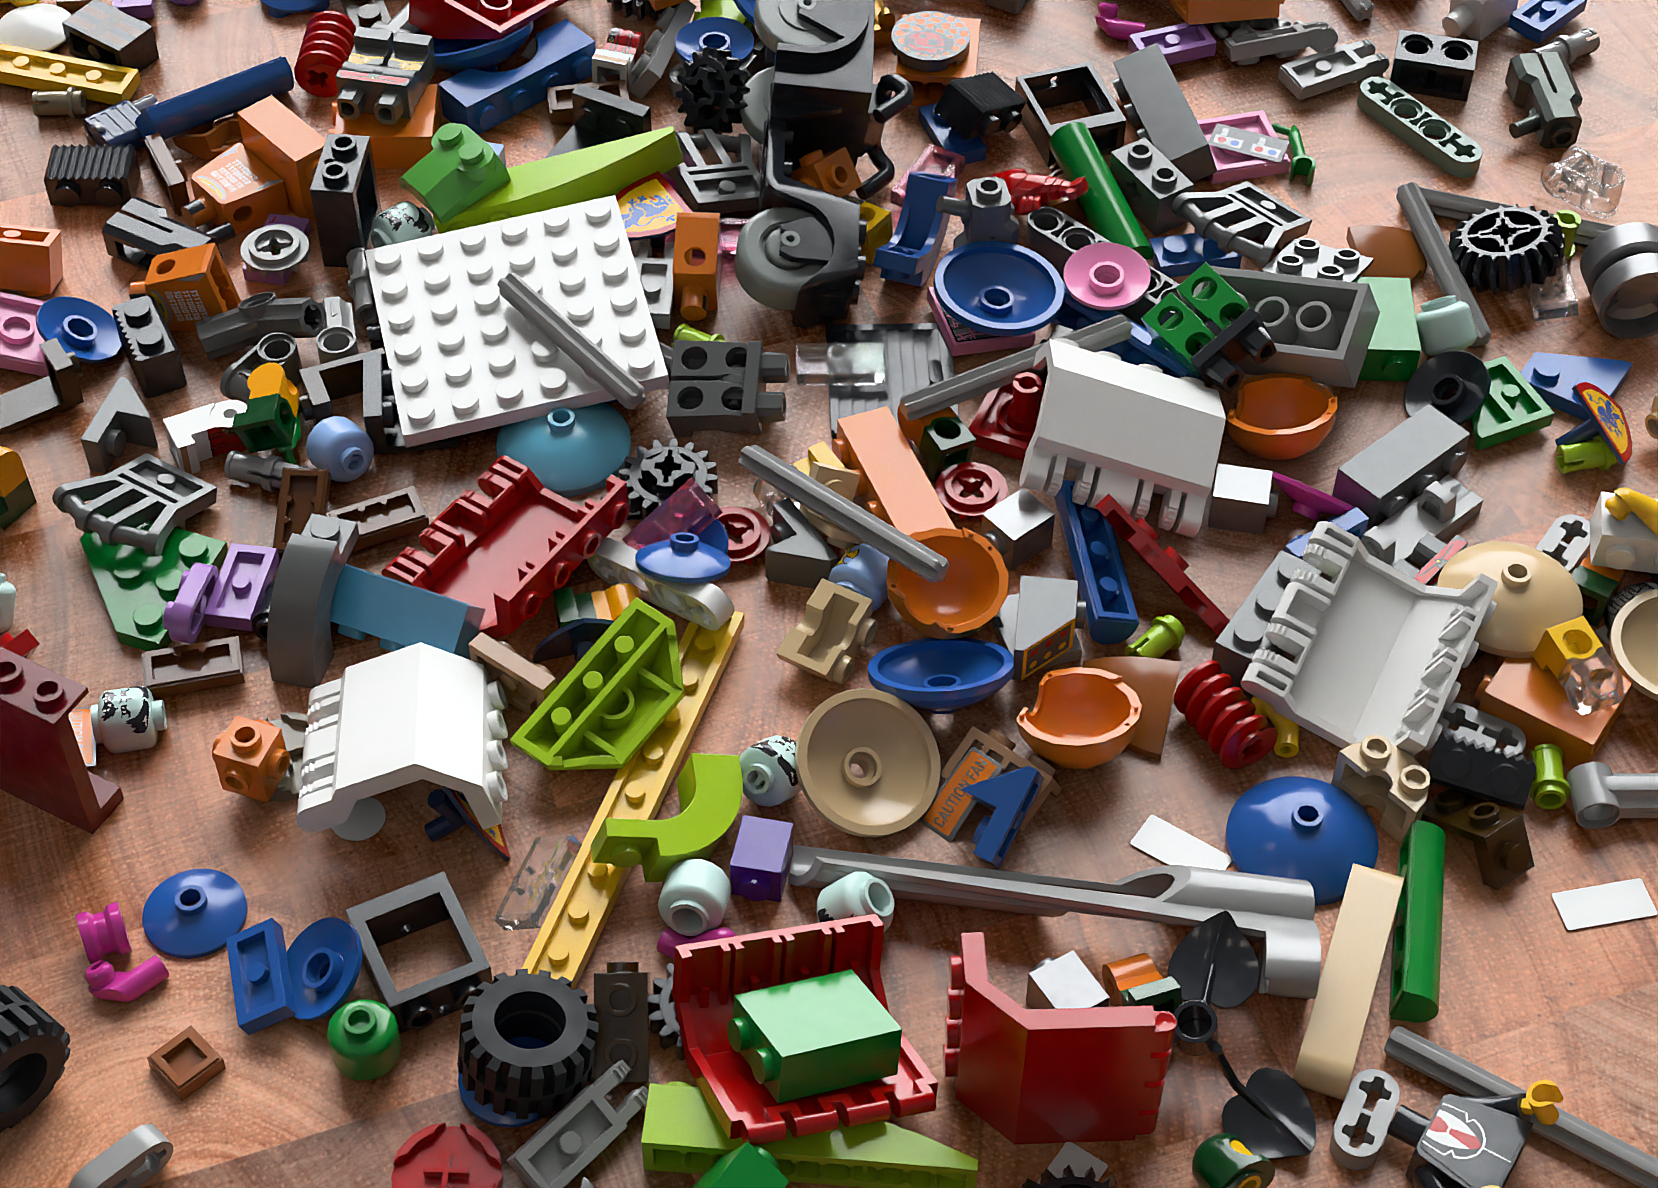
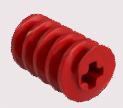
(323, 52)
(1223, 716)

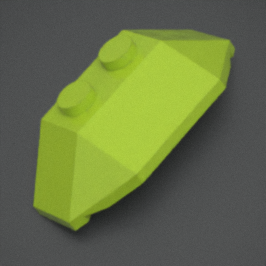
(609, 697)

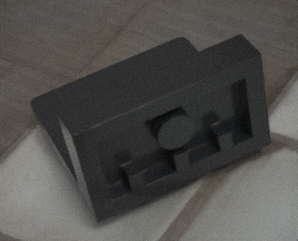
(602, 119)
(381, 411)

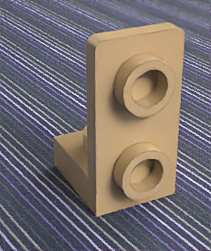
(842, 482)

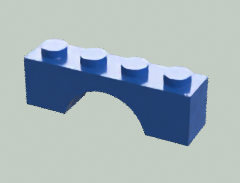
(490, 98)

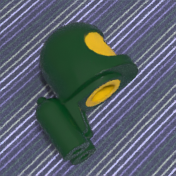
(1227, 1163)

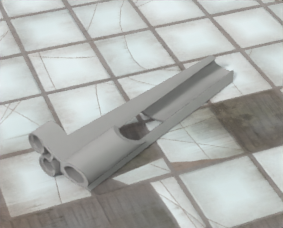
(1264, 907)

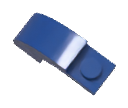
(919, 232)

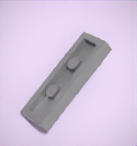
(660, 48)

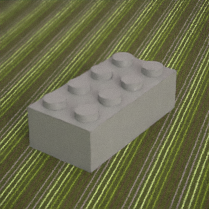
(1313, 322)

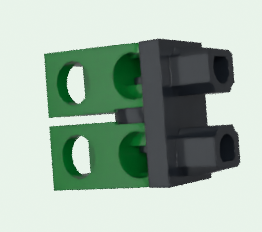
(1210, 329)

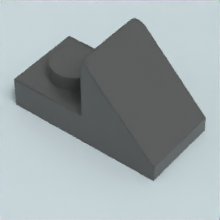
(117, 421)
(799, 551)

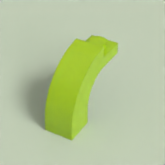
(709, 802)

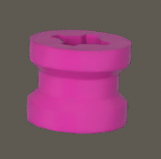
(103, 932)

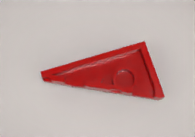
(1165, 564)

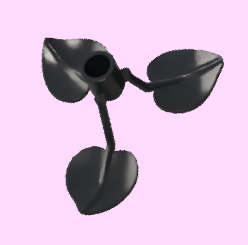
(1222, 969)

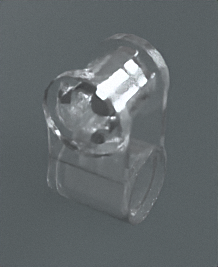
(1589, 181)

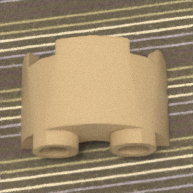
(830, 633)
(1386, 779)

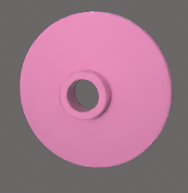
(1106, 276)

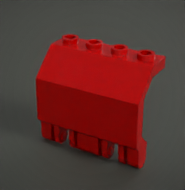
(509, 548)

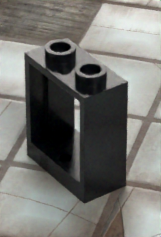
(1072, 84)
(345, 197)
(405, 913)

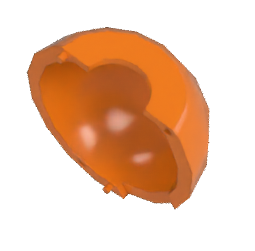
(1281, 416)
(966, 597)
(1081, 718)

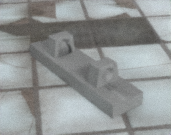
(1437, 511)

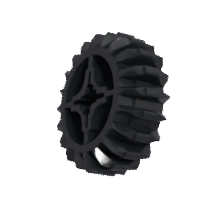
(1507, 248)

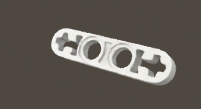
(696, 602)

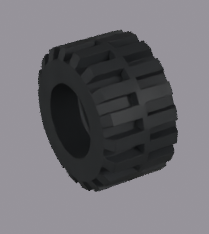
(30, 1055)
(521, 1077)

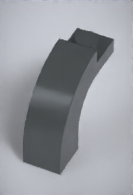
(302, 600)

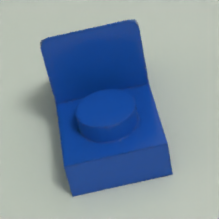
(1011, 799)

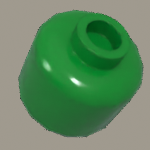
(364, 1039)

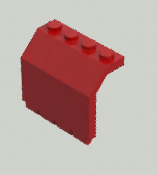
(703, 994)
(1052, 1070)

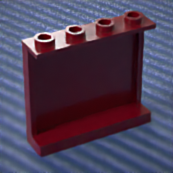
(40, 747)

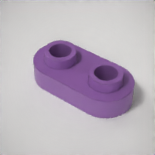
(186, 614)

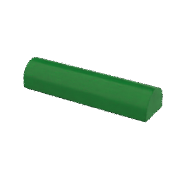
(1103, 201)
(1418, 925)

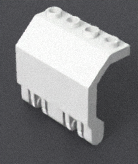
(1125, 434)
(1367, 646)
(401, 723)

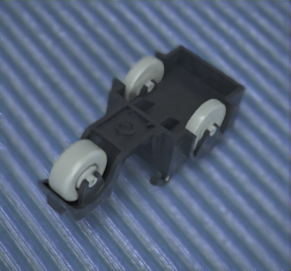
(807, 98)

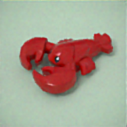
(1034, 191)

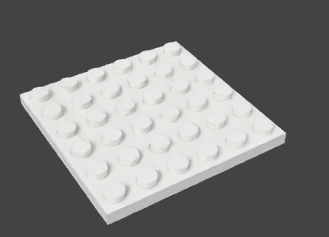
(472, 358)

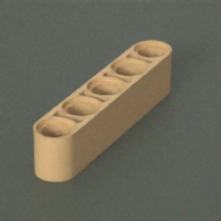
(1348, 982)

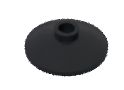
(1446, 376)

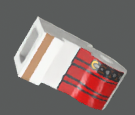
(618, 55)
(203, 433)

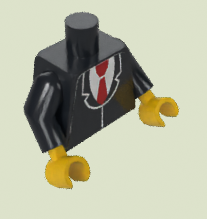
(1473, 1137)

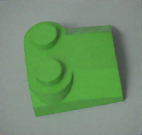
(455, 172)

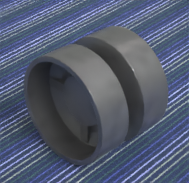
(1623, 279)

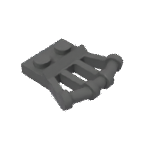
(718, 186)
(1253, 214)
(153, 490)

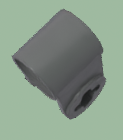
(274, 347)

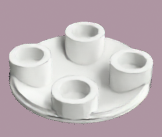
(34, 27)

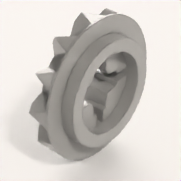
(289, 241)

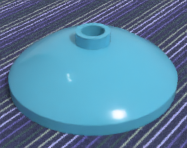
(569, 448)

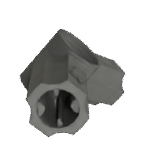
(256, 319)

